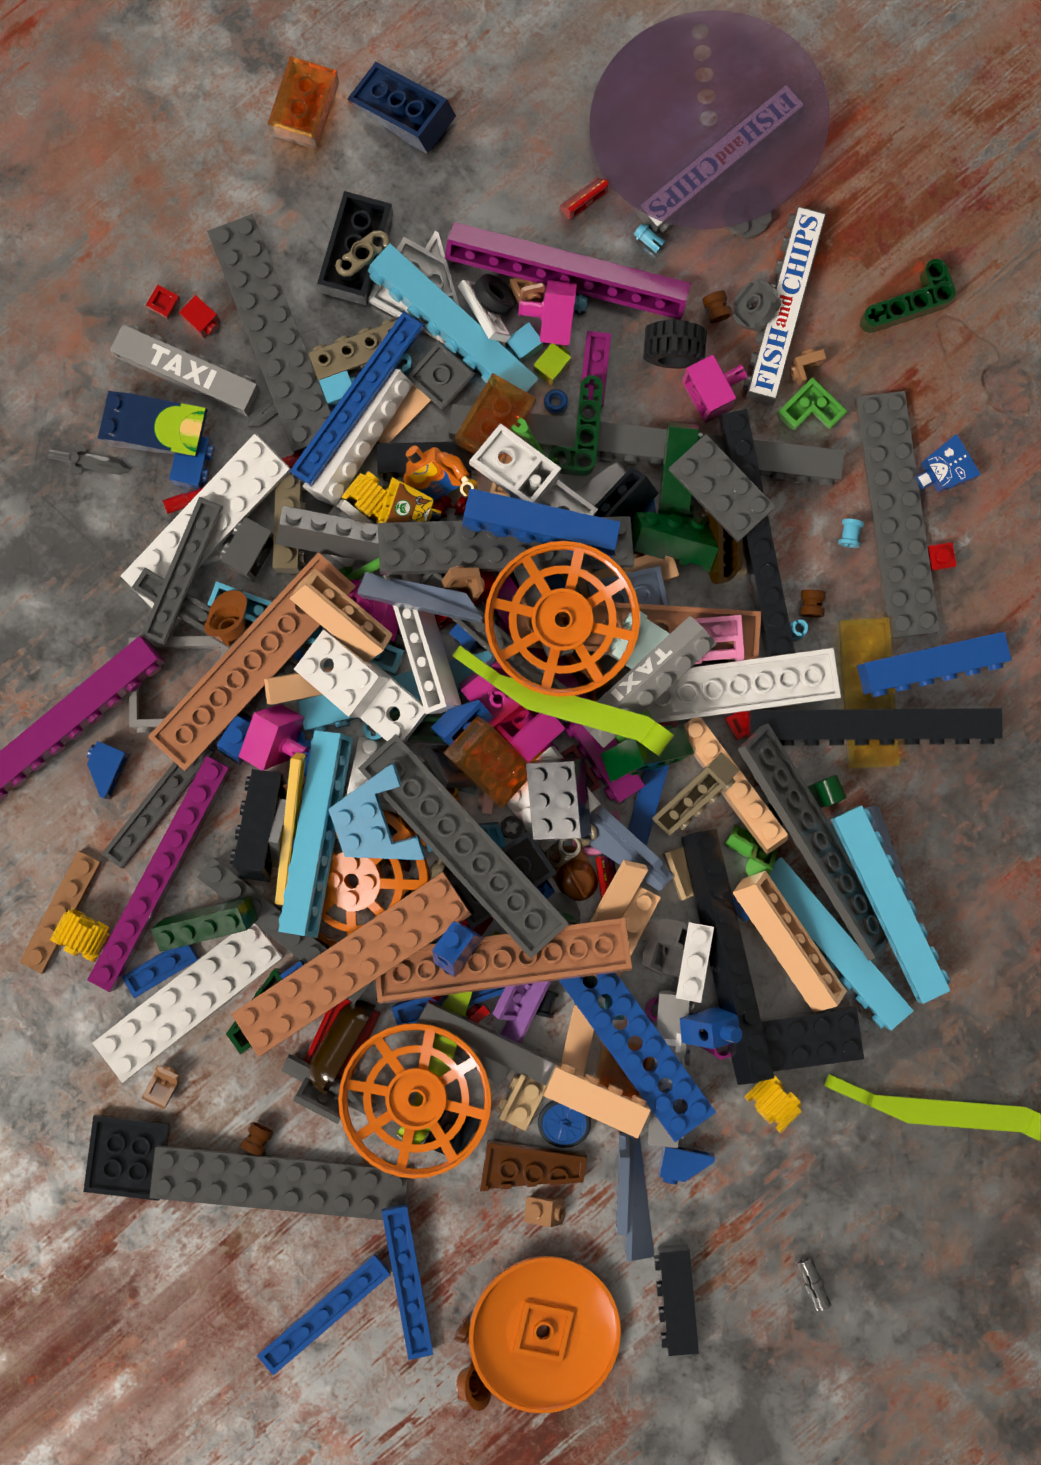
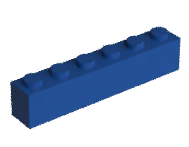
(537, 522)
(933, 663)

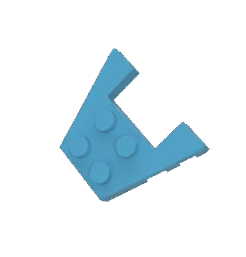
(363, 825)

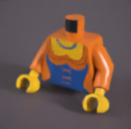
(436, 473)

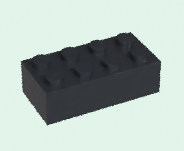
(354, 221)
(252, 853)
(527, 857)
(813, 1038)

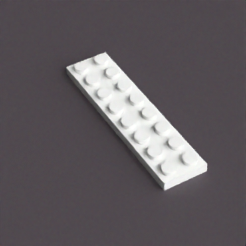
(236, 487)
(749, 686)
(186, 1001)

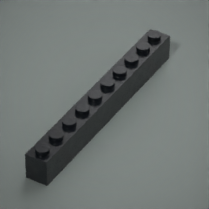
(759, 542)
(880, 725)
(727, 954)

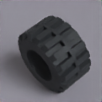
(674, 343)

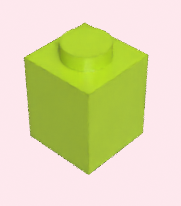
(552, 363)

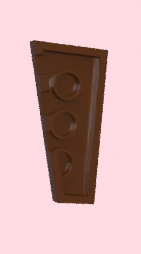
(522, 1165)

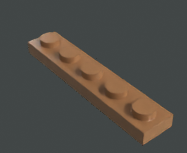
(67, 896)

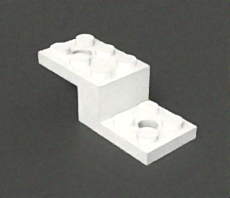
(528, 475)
(360, 688)

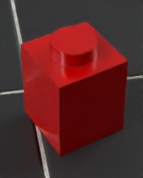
(200, 317)

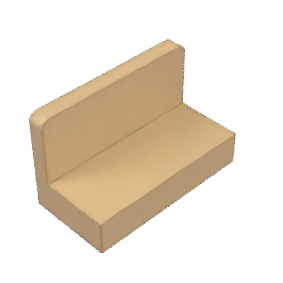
(678, 868)

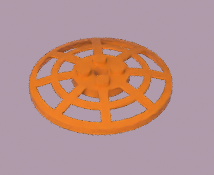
(559, 601)
(369, 885)
(403, 1111)

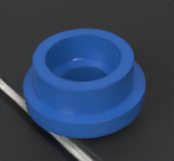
(555, 394)

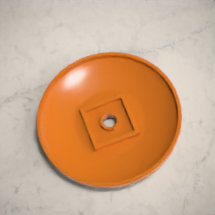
(553, 1369)

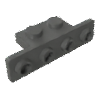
(316, 1101)

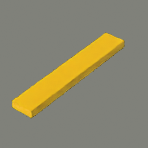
(292, 810)

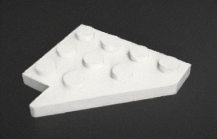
(431, 263)

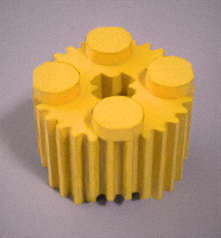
(366, 495)
(81, 934)
(774, 1103)

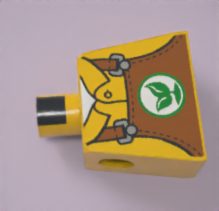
(407, 505)

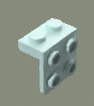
(648, 638)

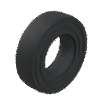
(502, 301)

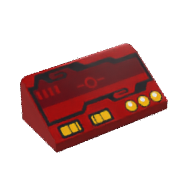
(584, 198)
(605, 871)

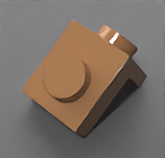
(527, 290)
(808, 360)
(464, 578)
(161, 1086)
(544, 1211)

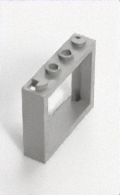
(173, 643)

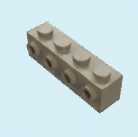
(349, 353)
(290, 494)
(696, 794)

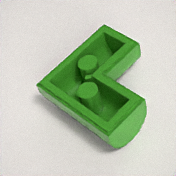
(812, 399)
(746, 845)

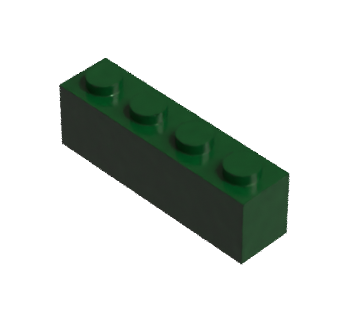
(673, 495)
(205, 924)

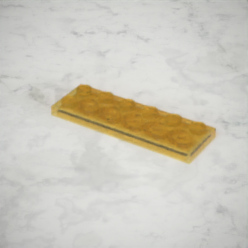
(861, 643)

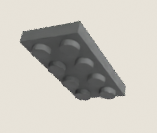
(721, 488)

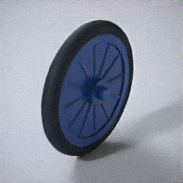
(563, 1125)

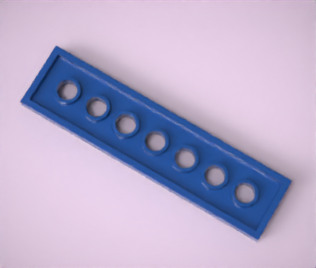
(631, 1061)

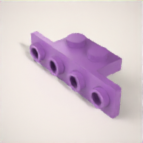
(518, 1007)

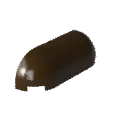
(729, 556)
(338, 1043)

